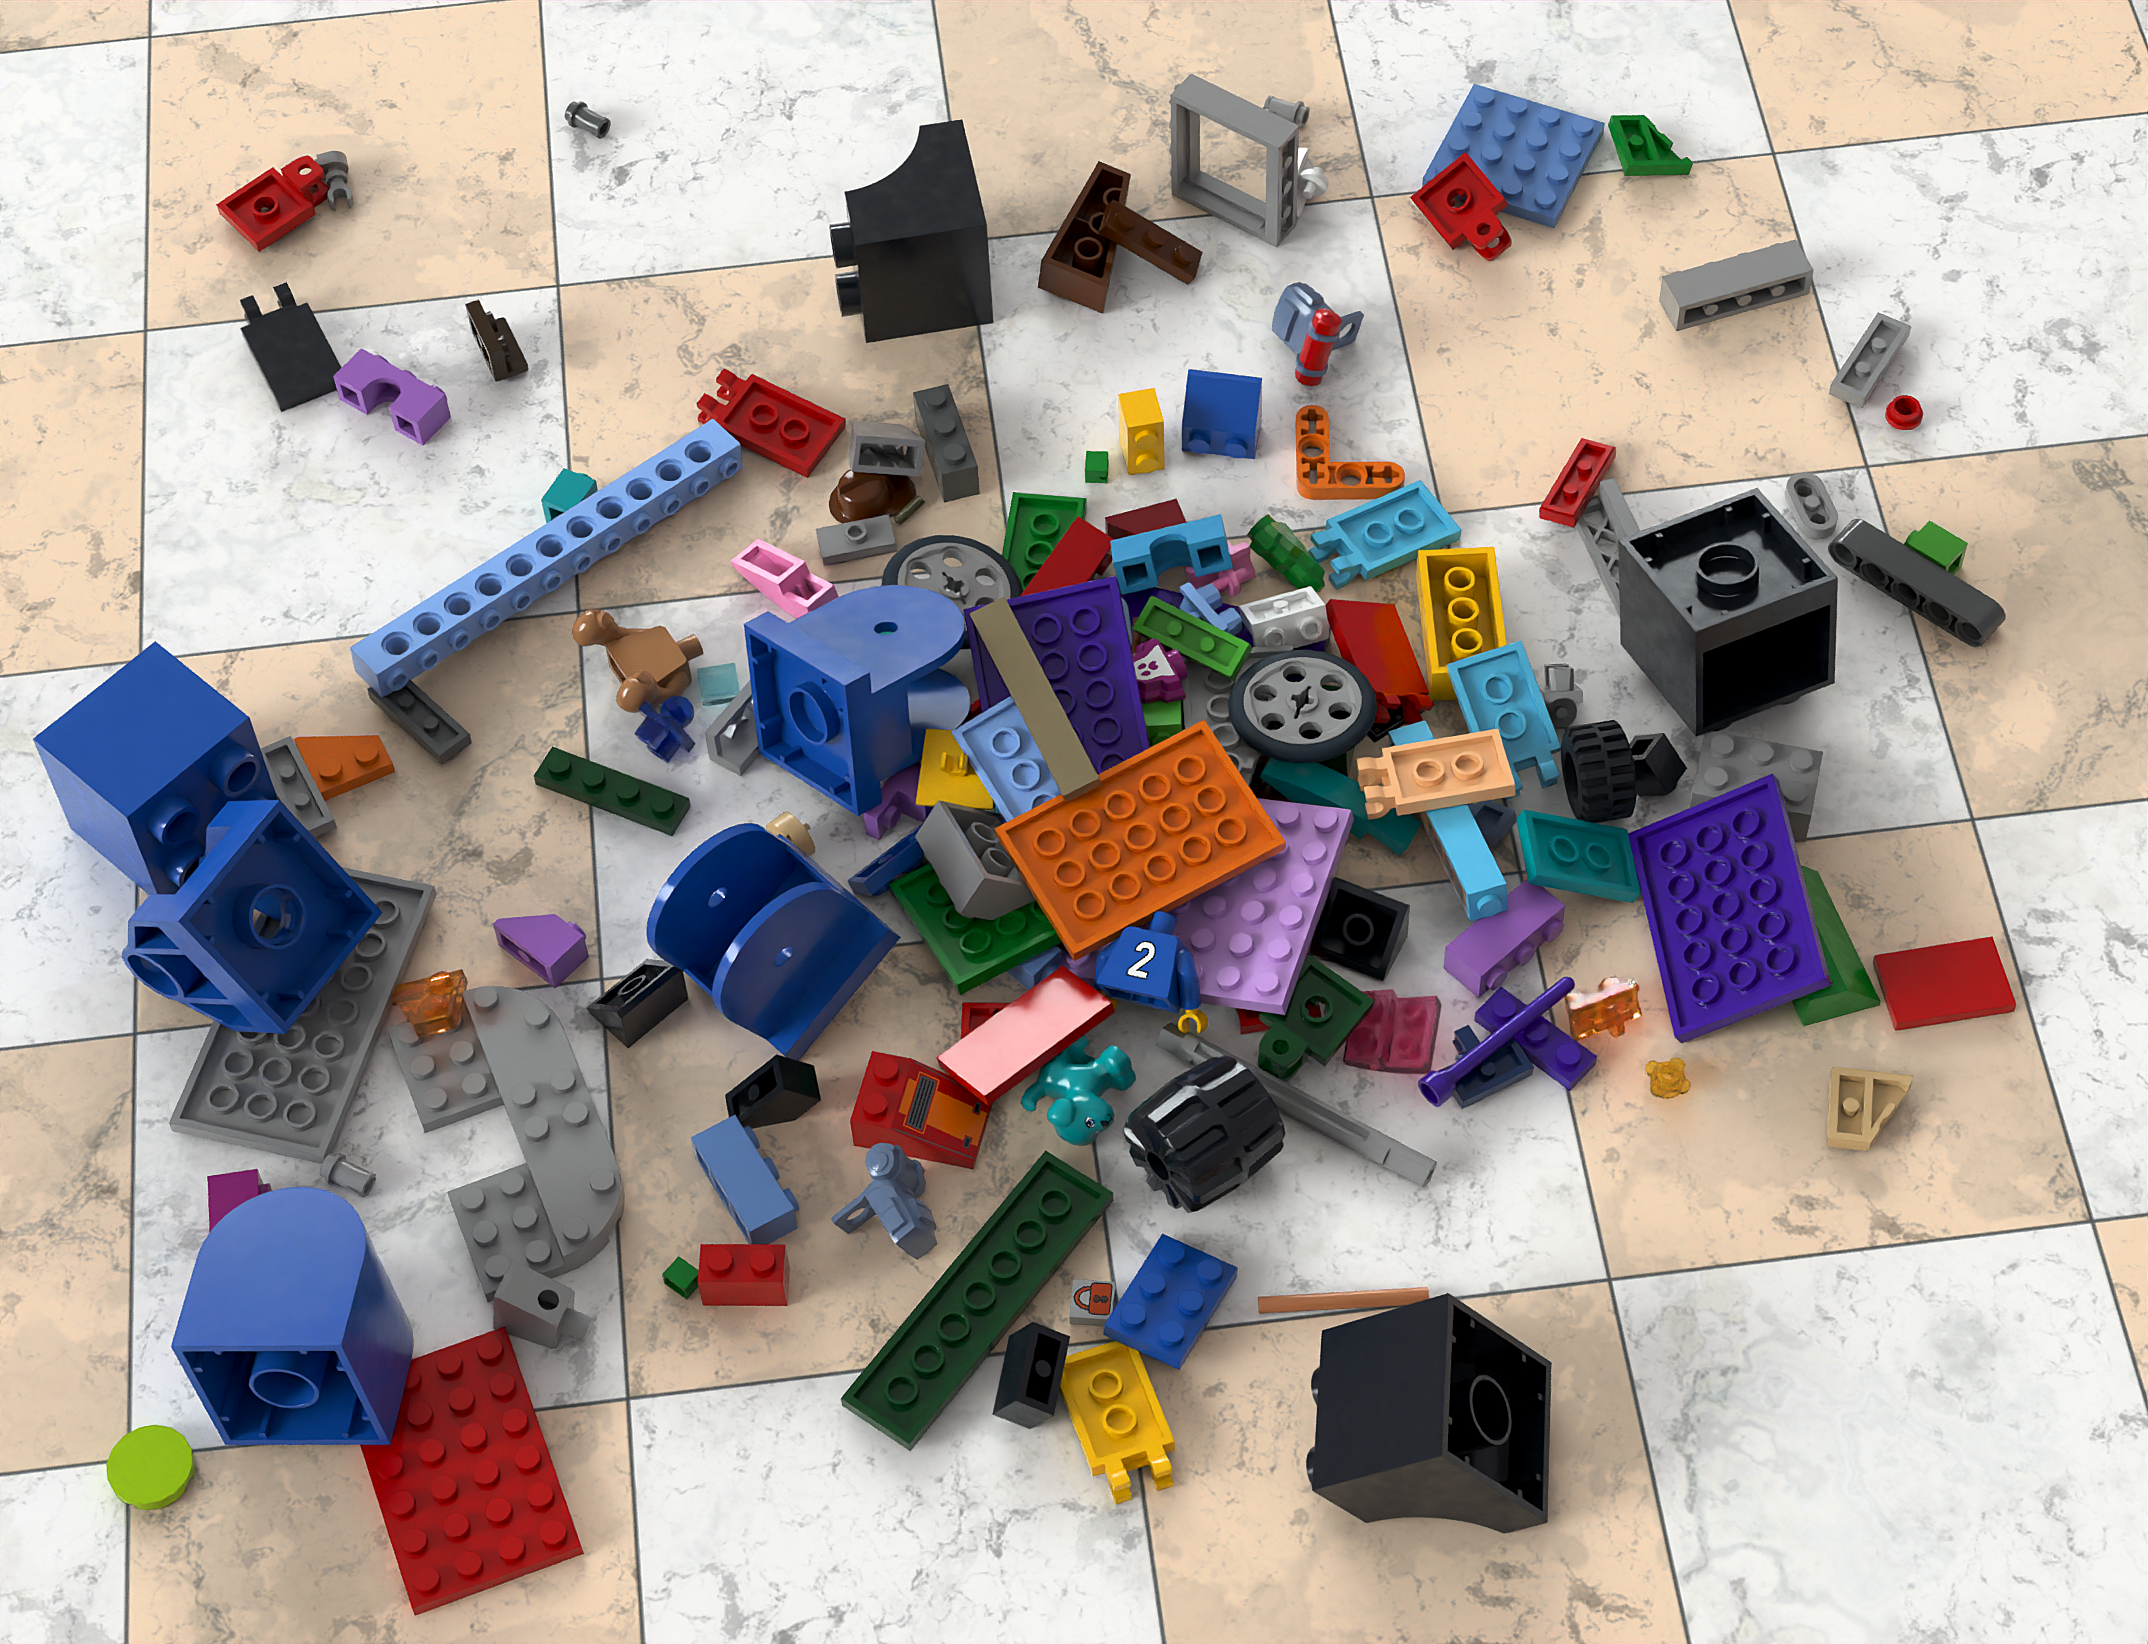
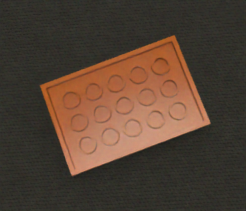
(1140, 840)

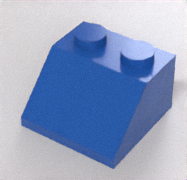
(1222, 414)

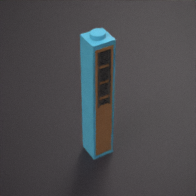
(1460, 845)

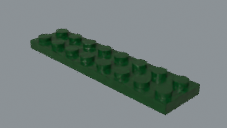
(977, 1300)

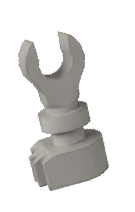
(335, 170)

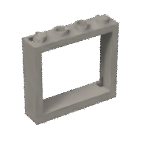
(1267, 220)

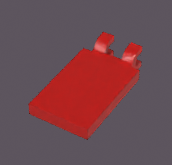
(772, 421)
(1377, 644)

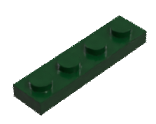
(612, 791)

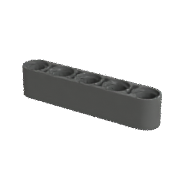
(1917, 582)

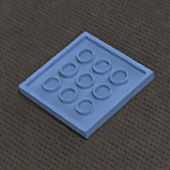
(1523, 149)

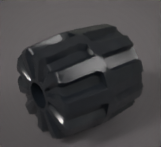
(1205, 1133)

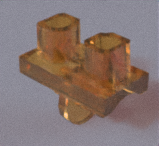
(1603, 1010)

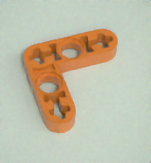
(1330, 473)

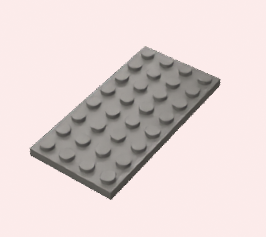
(297, 1086)

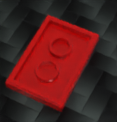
(1944, 983)

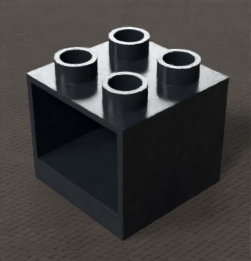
(1727, 611)

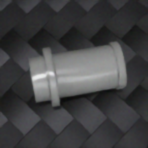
(1290, 111)
(338, 1170)

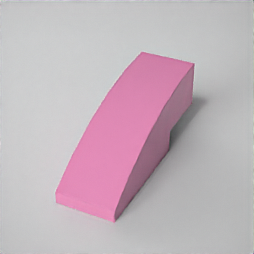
(783, 579)

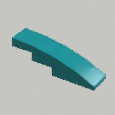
(1325, 787)

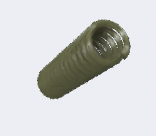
(911, 511)

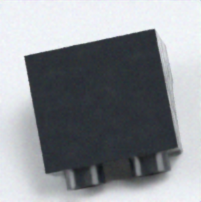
(917, 243)
(1432, 1419)

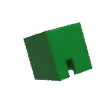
(1096, 467)
(681, 1277)

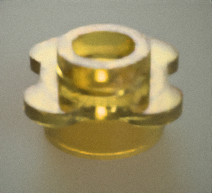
(1664, 1087)

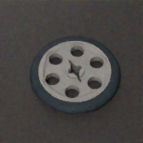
(976, 561)
(1286, 743)

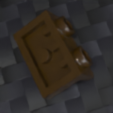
(496, 343)

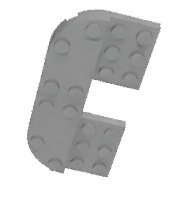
(570, 1190)

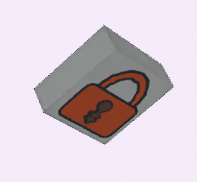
(1091, 1302)

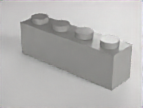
(1736, 285)

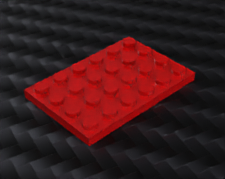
(469, 1477)

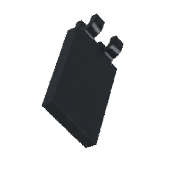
(290, 350)

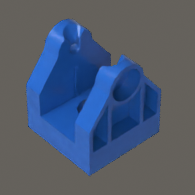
(204, 938)

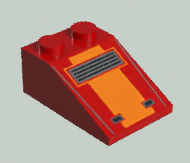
(918, 1111)

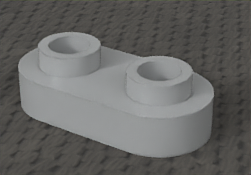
(1811, 509)

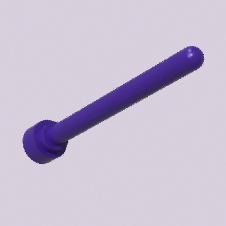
(1438, 1085)

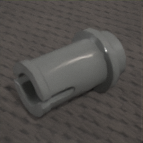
(580, 116)

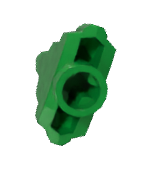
(1286, 553)

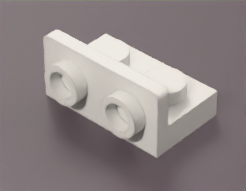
(1287, 619)

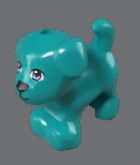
(1078, 1085)

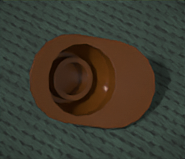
(870, 495)

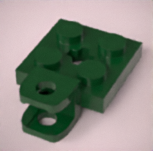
(1298, 1034)

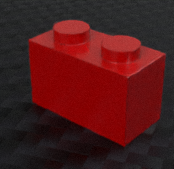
(743, 1274)

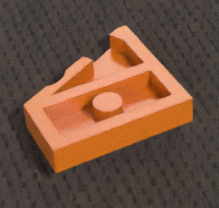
(344, 761)

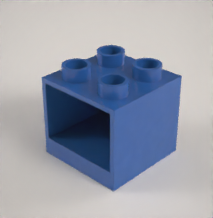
(151, 767)

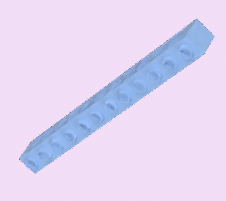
(546, 558)

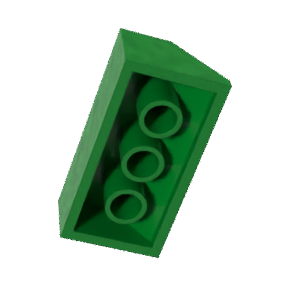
(1850, 984)

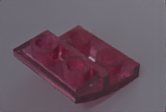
(1395, 1034)

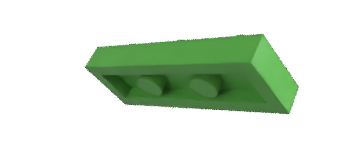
(1193, 638)

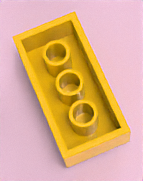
(1457, 610)

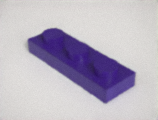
(1541, 1040)

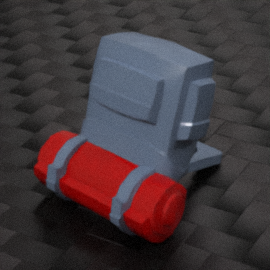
(1311, 330)

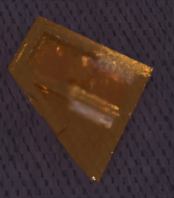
(432, 1002)

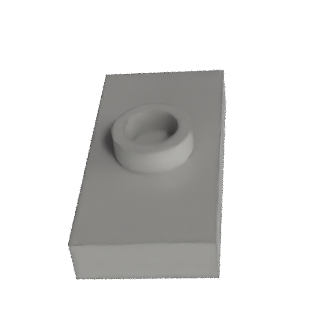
(856, 539)

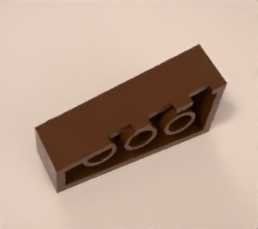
(1079, 257)

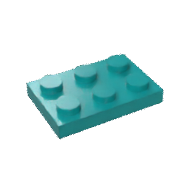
(1578, 856)

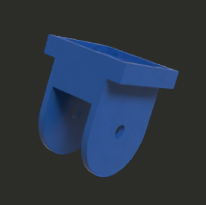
(851, 702)
(773, 942)

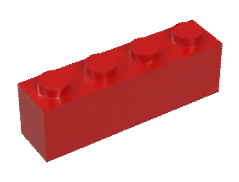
(1074, 560)

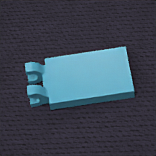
(1384, 534)
(1503, 694)

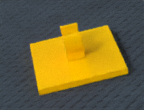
(948, 774)

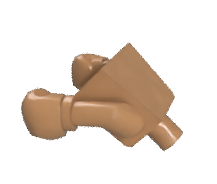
(641, 658)

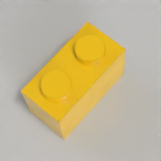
(1141, 431)

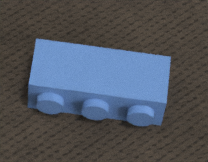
(745, 1181)

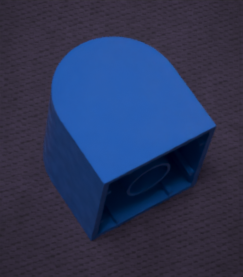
(294, 1325)

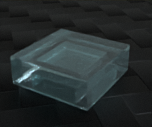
(718, 684)

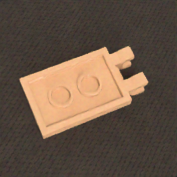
(1436, 774)

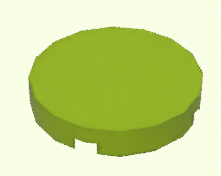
(150, 1467)

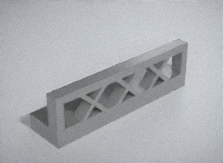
(1620, 524)
(738, 743)

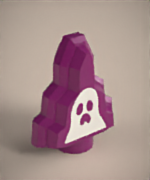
(1159, 672)

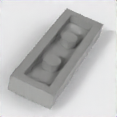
(1870, 360)
(296, 787)

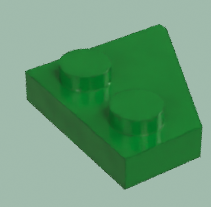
(1644, 149)

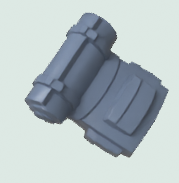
(894, 1200)

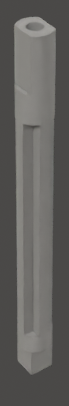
(1310, 1110)

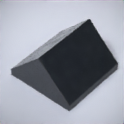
(1361, 929)
(640, 1000)

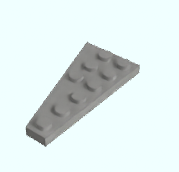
(1208, 700)

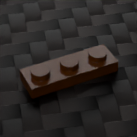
(1150, 242)

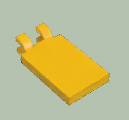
(1117, 1416)

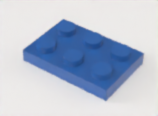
(1170, 1301)

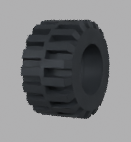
(1598, 771)

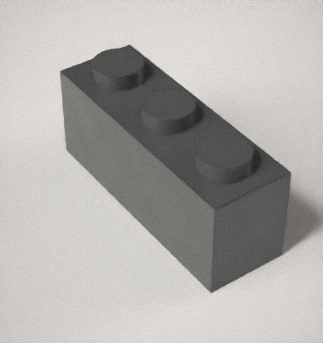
(946, 443)

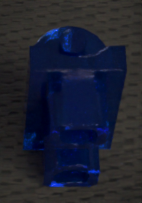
(665, 730)

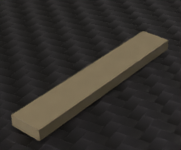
(1035, 699)

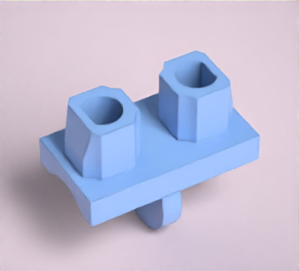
(1203, 602)

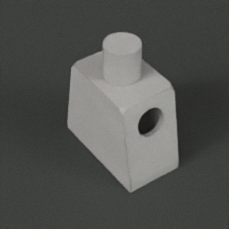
(879, 449)
(537, 1308)

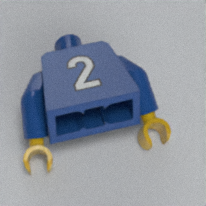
(1152, 971)

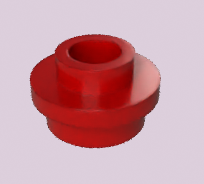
(1904, 413)

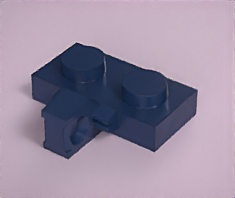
(1495, 1073)

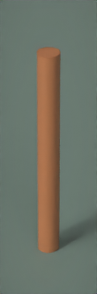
(1341, 1300)

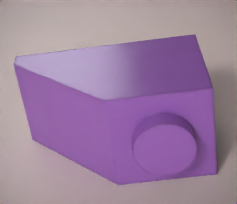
(543, 944)

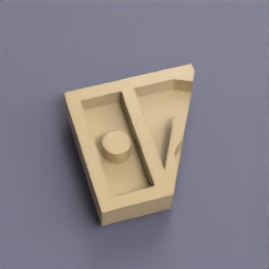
(1862, 1105)

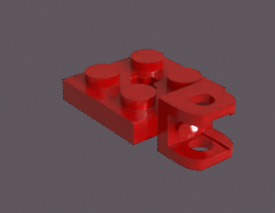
(286, 194)
(1474, 219)

